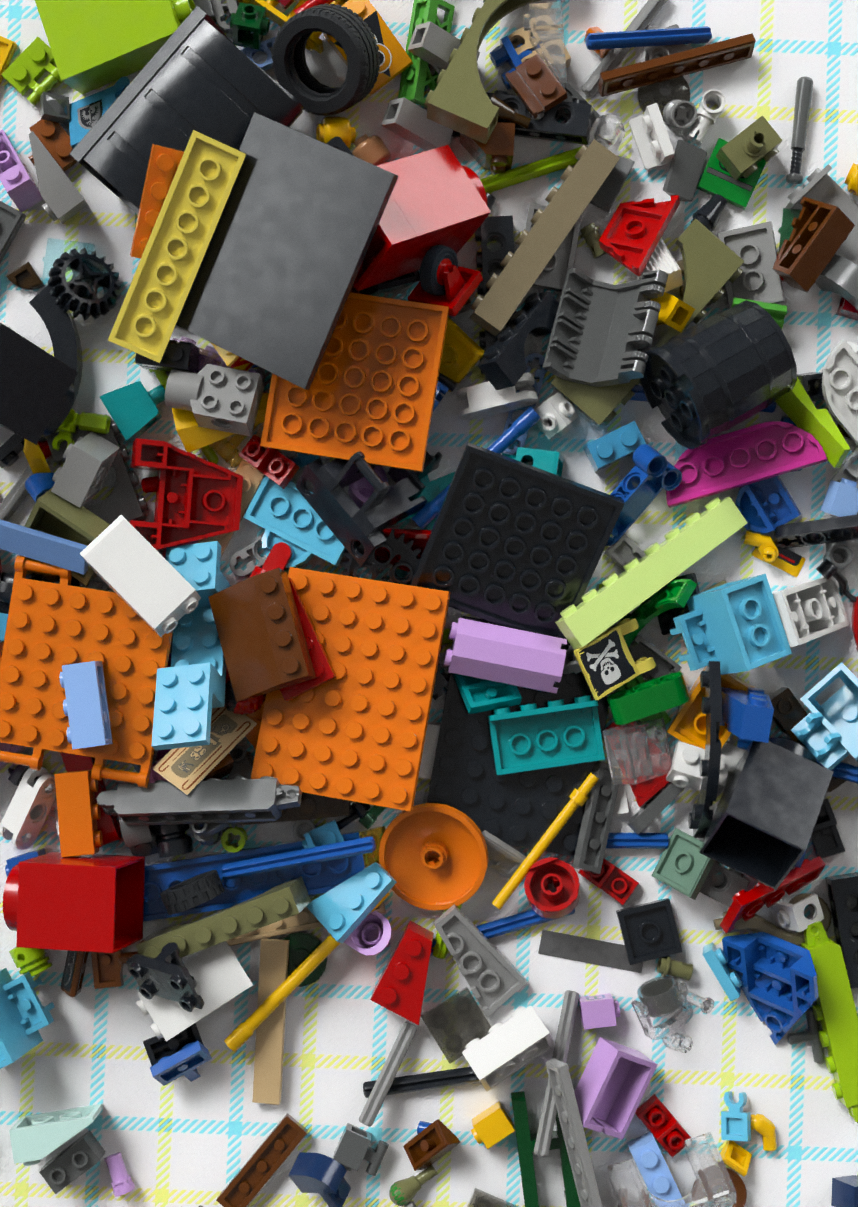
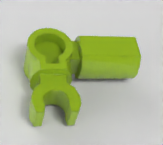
(86, 421)

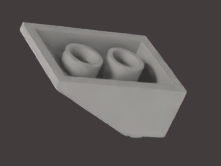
(55, 187)

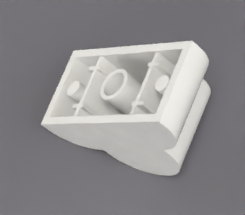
(810, 610)

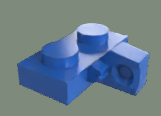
(181, 1063)

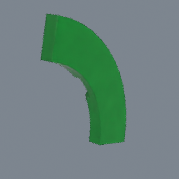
(670, 597)

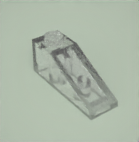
(547, 36)

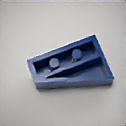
(747, 713)

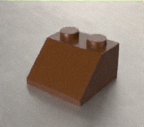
(497, 152)

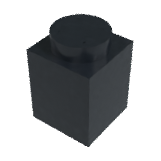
(33, 387)
(767, 811)

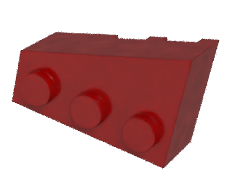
(405, 975)

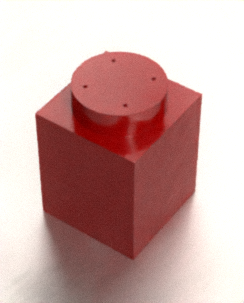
(76, 902)

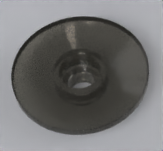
(651, 93)

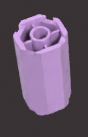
(505, 655)

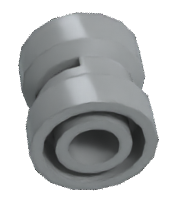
(685, 114)

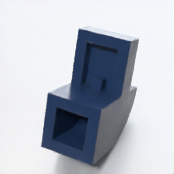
(321, 1175)

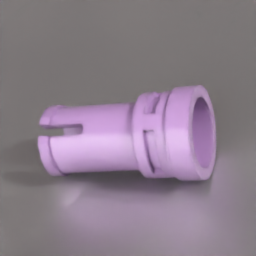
(121, 1180)

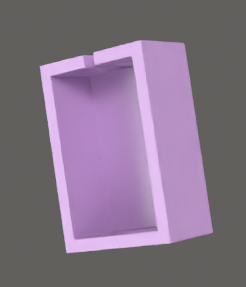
(612, 1087)

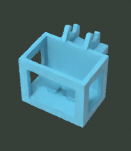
(733, 626)
(832, 728)
(20, 1016)

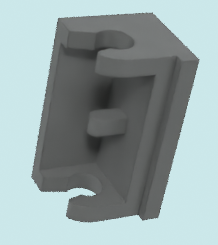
(664, 665)

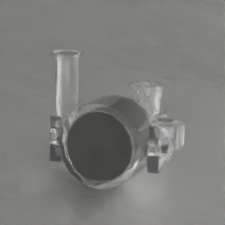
(662, 997)

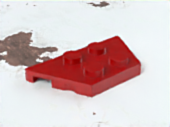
(637, 231)

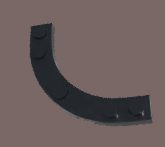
(709, 768)

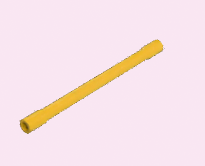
(246, 1028)

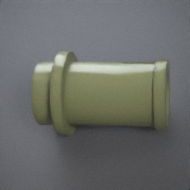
(591, 236)
(674, 968)

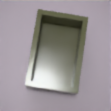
(65, 520)

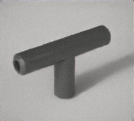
(811, 1035)

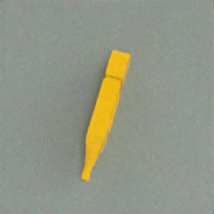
(35, 458)

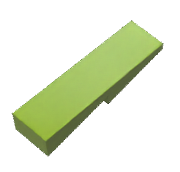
(816, 422)

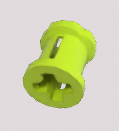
(233, 846)

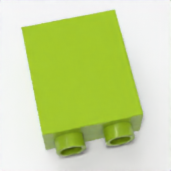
(107, 38)

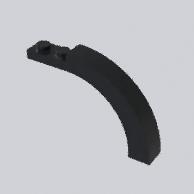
(66, 349)

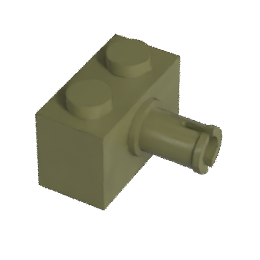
(749, 148)

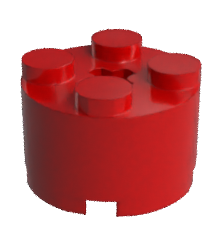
(563, 877)

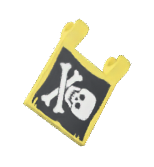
(608, 661)

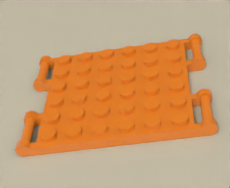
(67, 626)

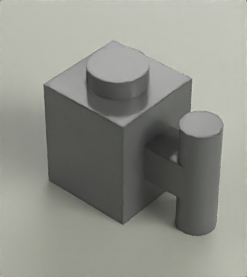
(355, 1147)

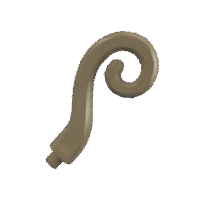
(759, 924)

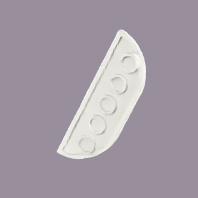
(841, 387)

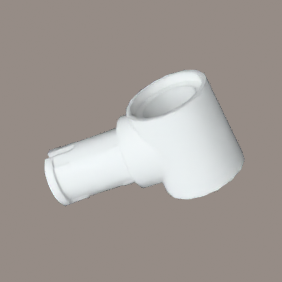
(706, 116)

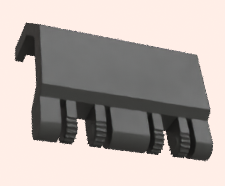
(603, 328)

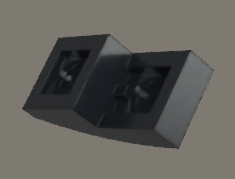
(825, 835)

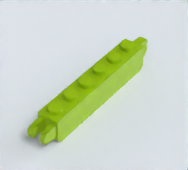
(836, 1014)

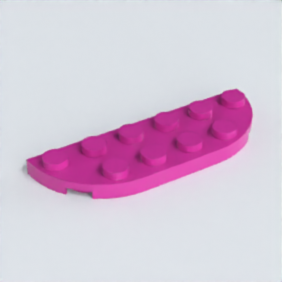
(744, 459)

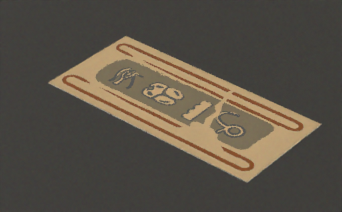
(190, 765)

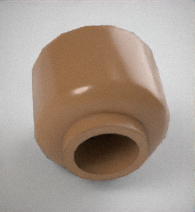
(371, 150)

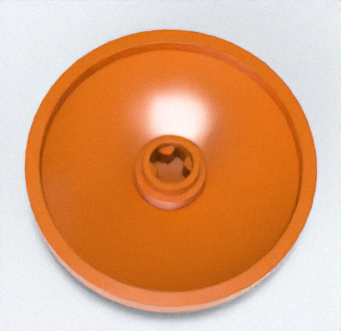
(434, 856)

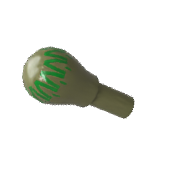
(404, 1190)

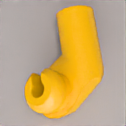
(764, 544)
(766, 1129)

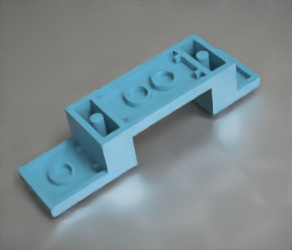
(198, 666)

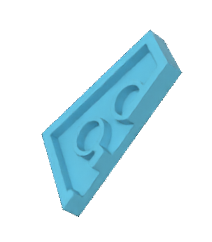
(351, 901)

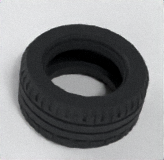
(357, 43)

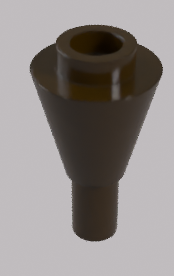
(508, 115)

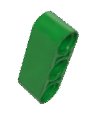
(648, 698)

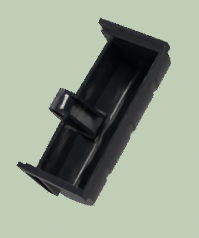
(187, 86)

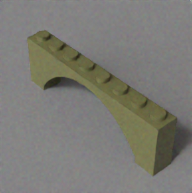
(459, 95)
(706, 270)

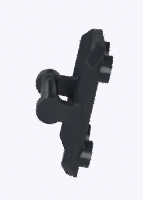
(165, 979)

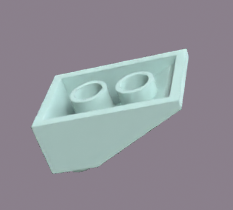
(42, 1133)

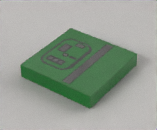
(719, 181)

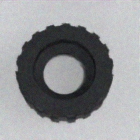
(192, 892)

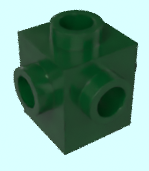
(249, 25)

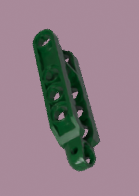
(526, 1146)

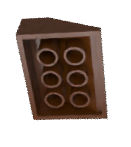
(261, 635)

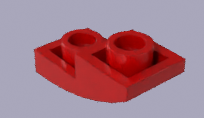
(269, 462)
(612, 881)
(663, 1125)

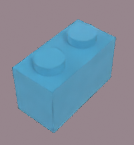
(614, 446)

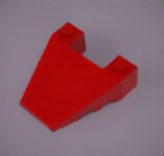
(192, 495)

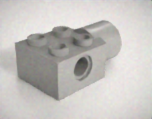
(218, 397)

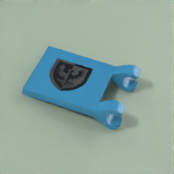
(89, 110)

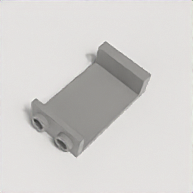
(825, 189)

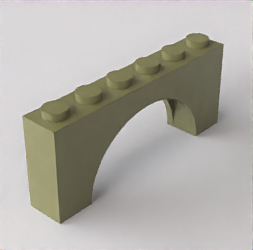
(267, 908)

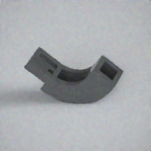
(841, 278)

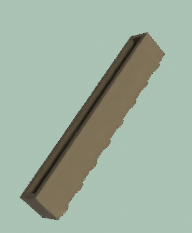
(544, 237)

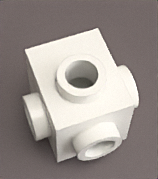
(555, 416)

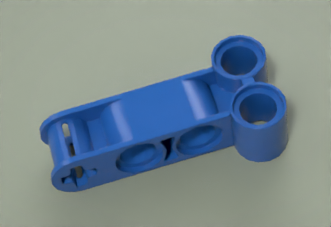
(642, 485)

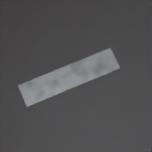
(586, 950)

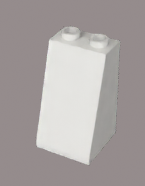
(141, 576)
(218, 981)

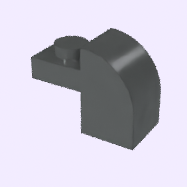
(139, 839)

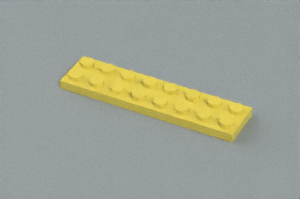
(177, 246)

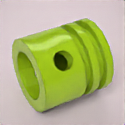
(30, 960)

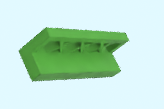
(418, 74)

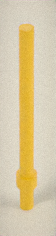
(578, 797)

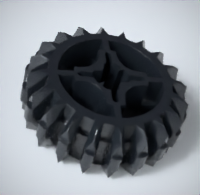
(80, 292)

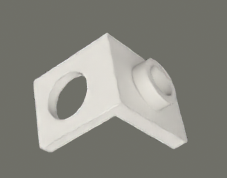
(792, 915)

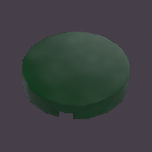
(300, 947)

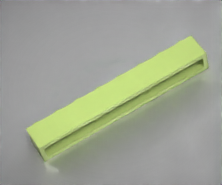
(651, 572)

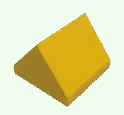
(736, 1157)

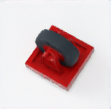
(444, 281)

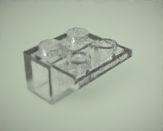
(637, 751)

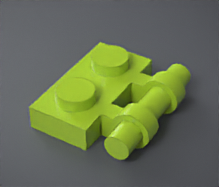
(30, 67)

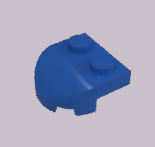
(766, 505)

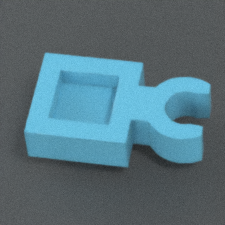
(735, 1122)

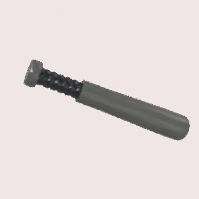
(800, 124)

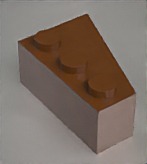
(812, 243)

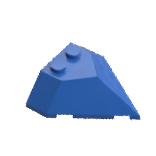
(774, 978)

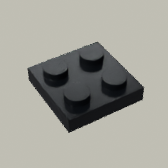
(649, 931)

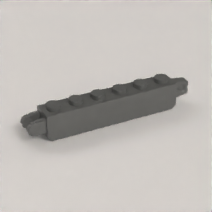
(207, 803)

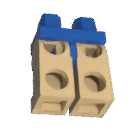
(516, 50)

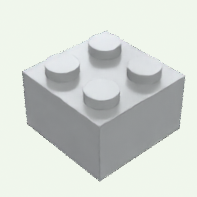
(84, 468)

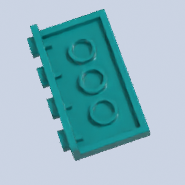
(546, 735)

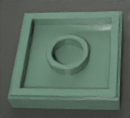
(683, 865)

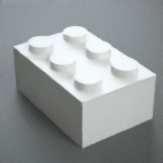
(508, 1047)

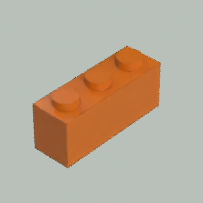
(78, 813)

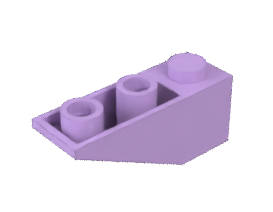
(16, 177)

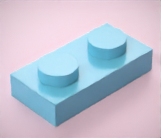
(728, 980)

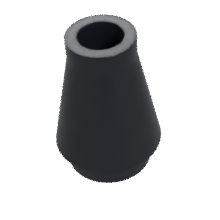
(710, 212)

